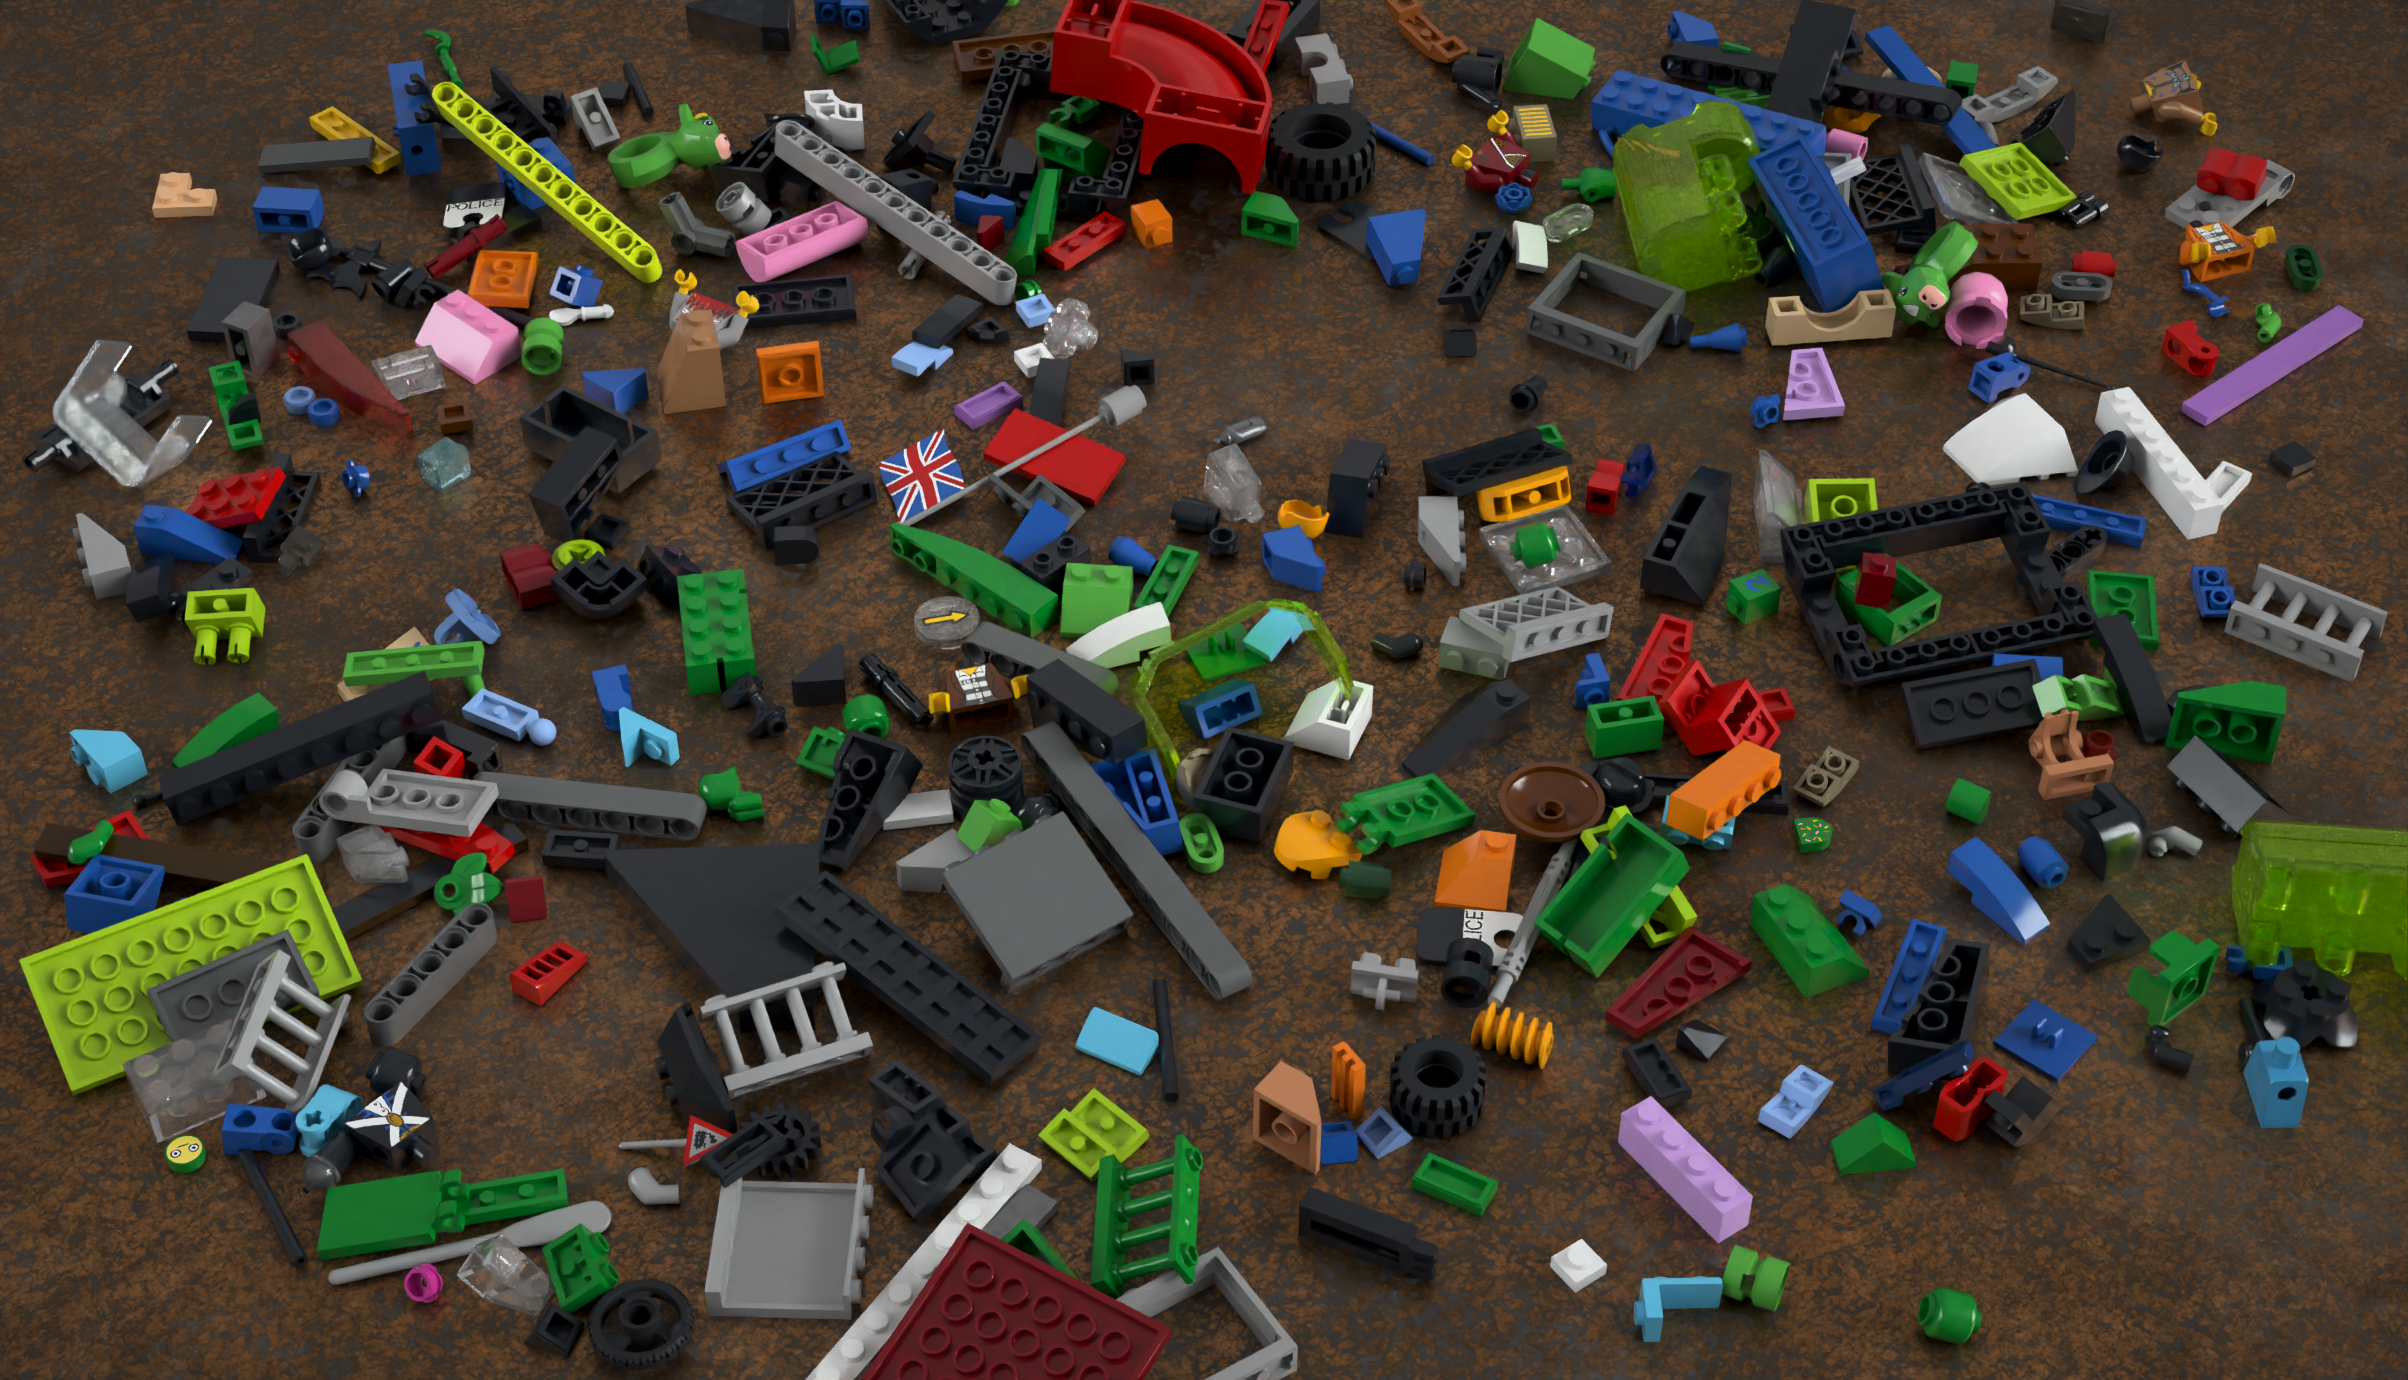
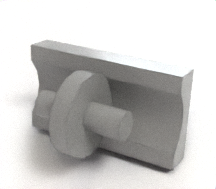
(1384, 981)

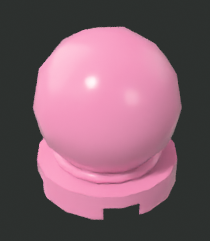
(1976, 310)

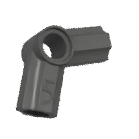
(691, 232)

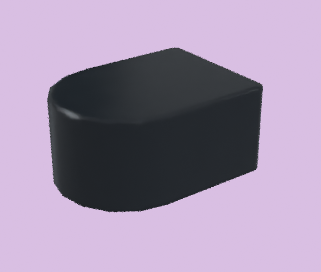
(795, 545)

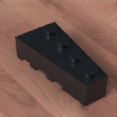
(1085, 713)
(1945, 1007)

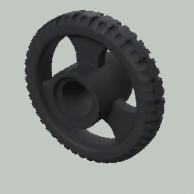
(641, 1325)

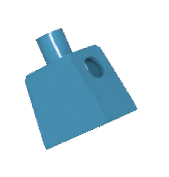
(2274, 1070)

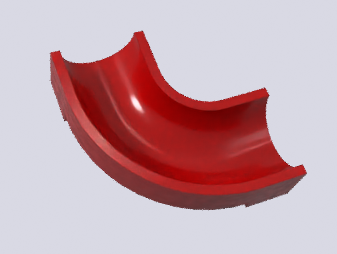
(1170, 72)

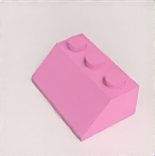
(469, 337)

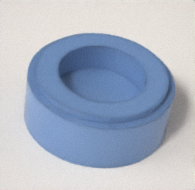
(298, 399)

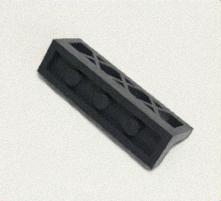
(1484, 269)
(262, 534)

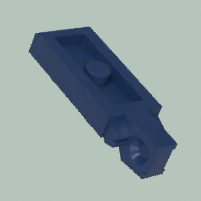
(1922, 1075)

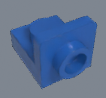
(1594, 683)

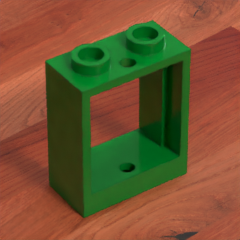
(1918, 612)

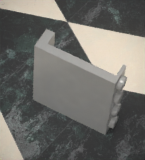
(788, 1249)

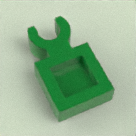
(1075, 109)

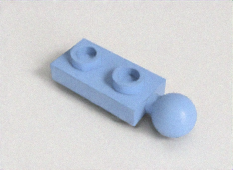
(508, 718)

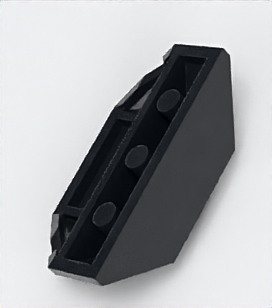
(692, 1073)

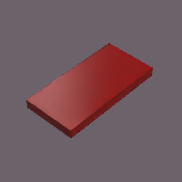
(1075, 465)

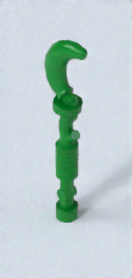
(442, 50)

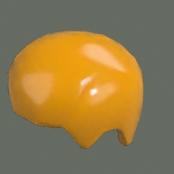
(1303, 514)

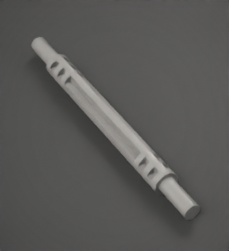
(1527, 932)

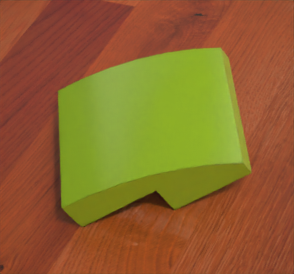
(1092, 1132)

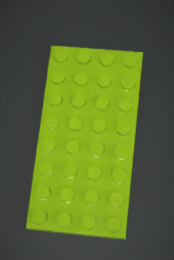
(98, 984)

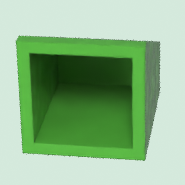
(1549, 63)

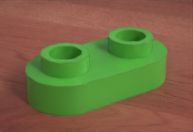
(1201, 843)

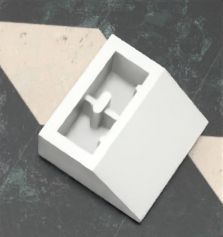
(1330, 721)

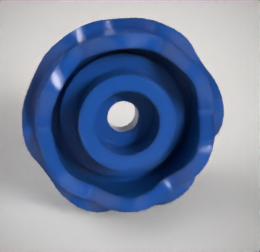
(1513, 198)

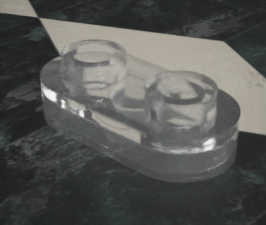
(1567, 222)

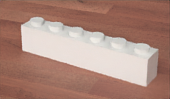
(2161, 464)

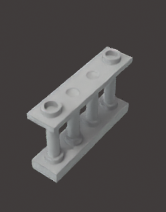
(2299, 642)
(248, 1034)
(777, 1066)

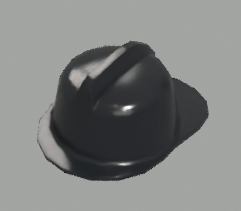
(2106, 465)
(1621, 782)

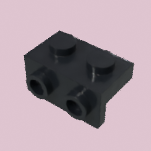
(661, 568)

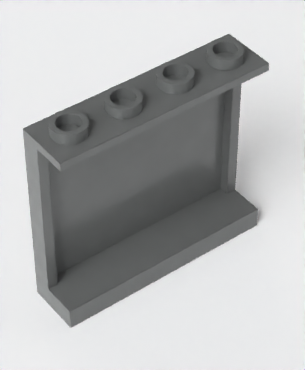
(1037, 899)

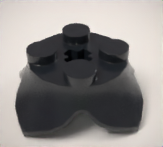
(2307, 1004)

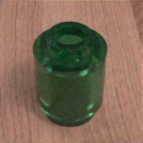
(1365, 880)

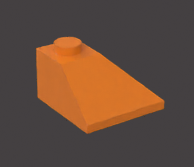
(1477, 872)

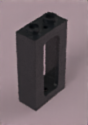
(1300, 22)

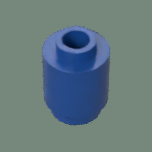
(2042, 862)

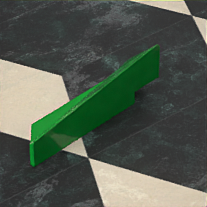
(1036, 223)

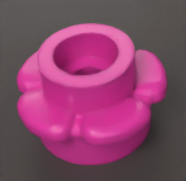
(415, 1283)

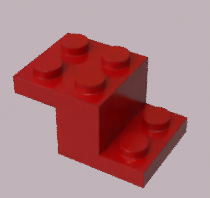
(1716, 716)

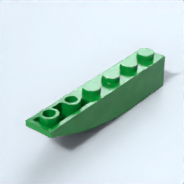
(979, 578)

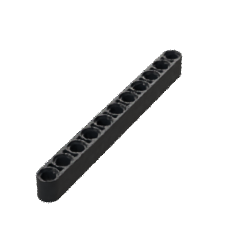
(1849, 84)

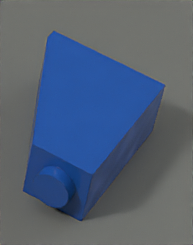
(1397, 244)

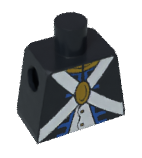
(395, 1130)

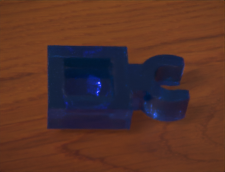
(1640, 470)

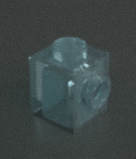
(444, 464)

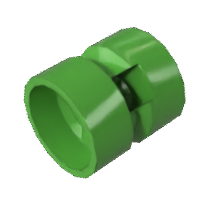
(542, 346)
(1769, 1281)

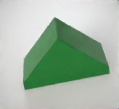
(1872, 1147)

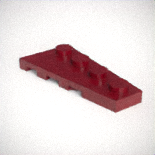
(1675, 981)

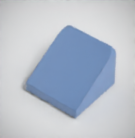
(1382, 1133)

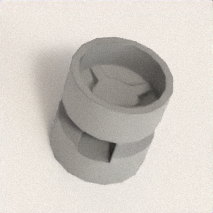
(741, 208)

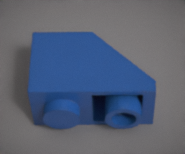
(1691, 30)
(1292, 558)

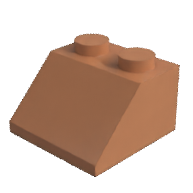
(1288, 1116)

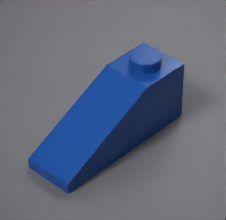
(185, 536)

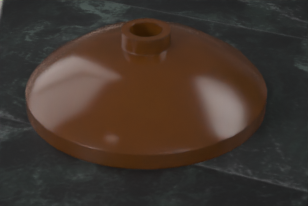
(1551, 801)

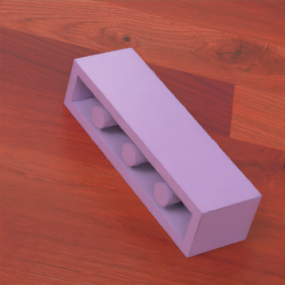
(1685, 1169)

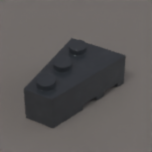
(574, 482)

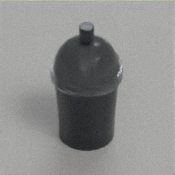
(329, 1162)

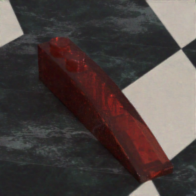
(346, 378)

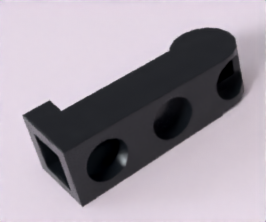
(478, 751)

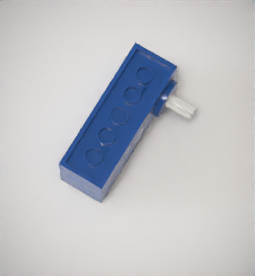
(1817, 221)

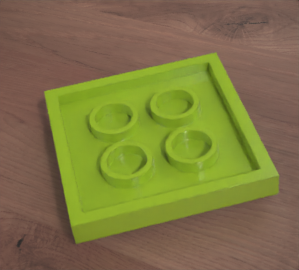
(2017, 180)

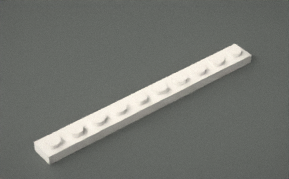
(870, 1332)

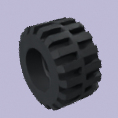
(1432, 1108)

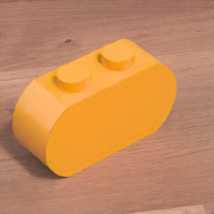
(1524, 496)

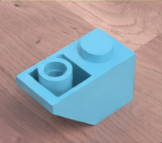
(109, 757)

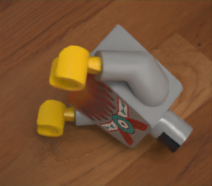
(727, 319)

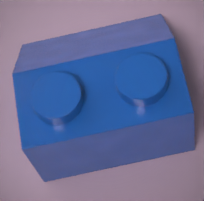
(111, 893)

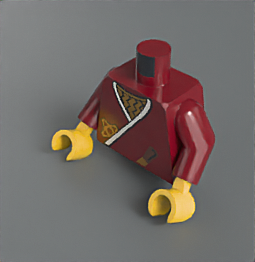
(1497, 161)

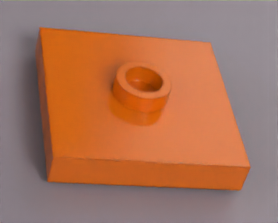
(790, 372)

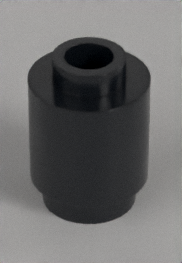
(1195, 515)

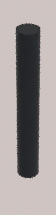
(638, 89)

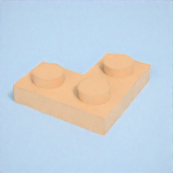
(177, 200)

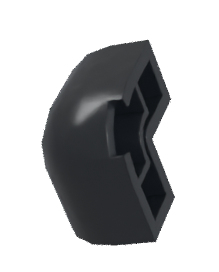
(598, 586)
(2111, 829)

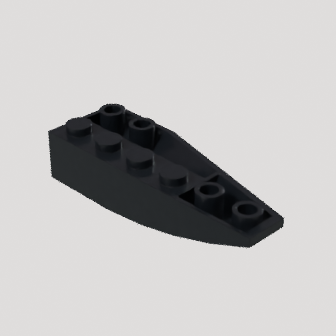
(1690, 539)

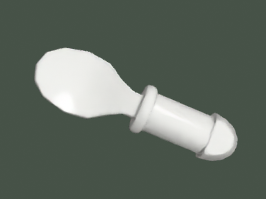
(567, 316)

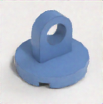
(465, 621)

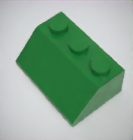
(1804, 940)

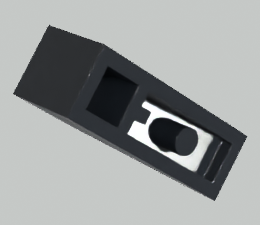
(799, 189)

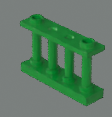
(1116, 1209)

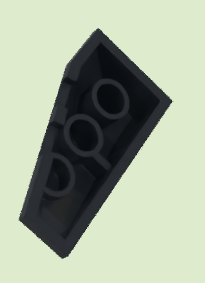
(866, 789)

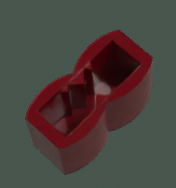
(529, 574)

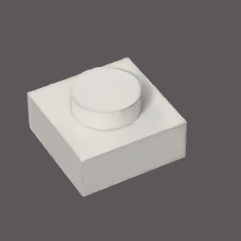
(1029, 358)
(1578, 1265)

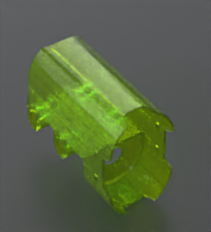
(1684, 196)
(2322, 892)

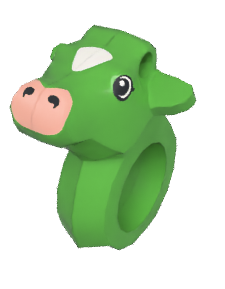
(659, 153)
(1925, 285)

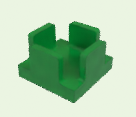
(2179, 984)

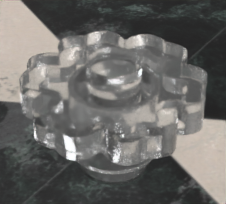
(1069, 329)

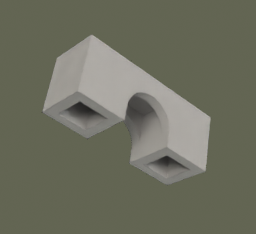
(1328, 75)

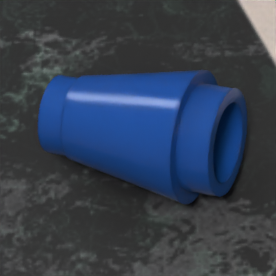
(1129, 553)

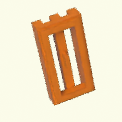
(1348, 1080)

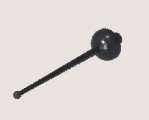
(2010, 346)

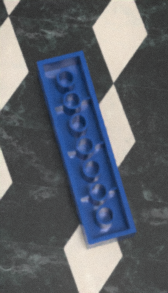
(1636, 99)

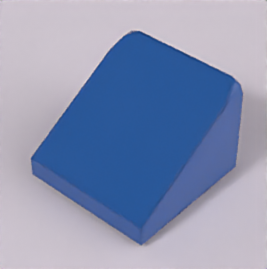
(1338, 1143)

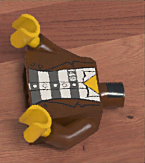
(977, 696)

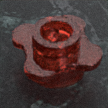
(2099, 743)

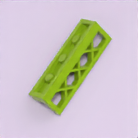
(1673, 911)

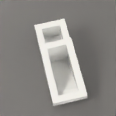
(1123, 637)

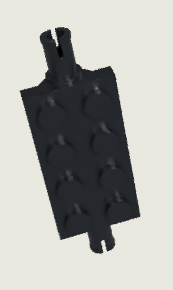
(142, 403)

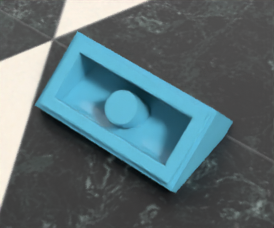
(1118, 1041)

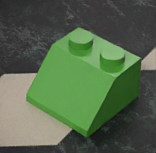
(1094, 596)

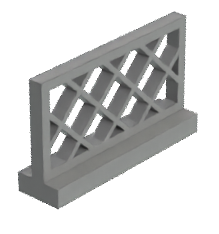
(1539, 622)

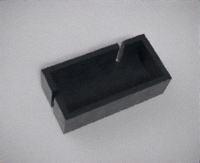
(569, 414)

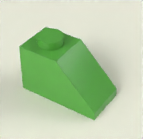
(987, 824)

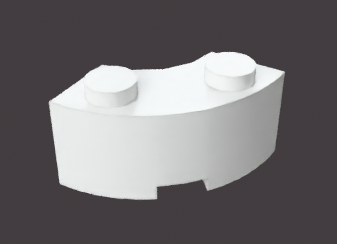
(836, 118)

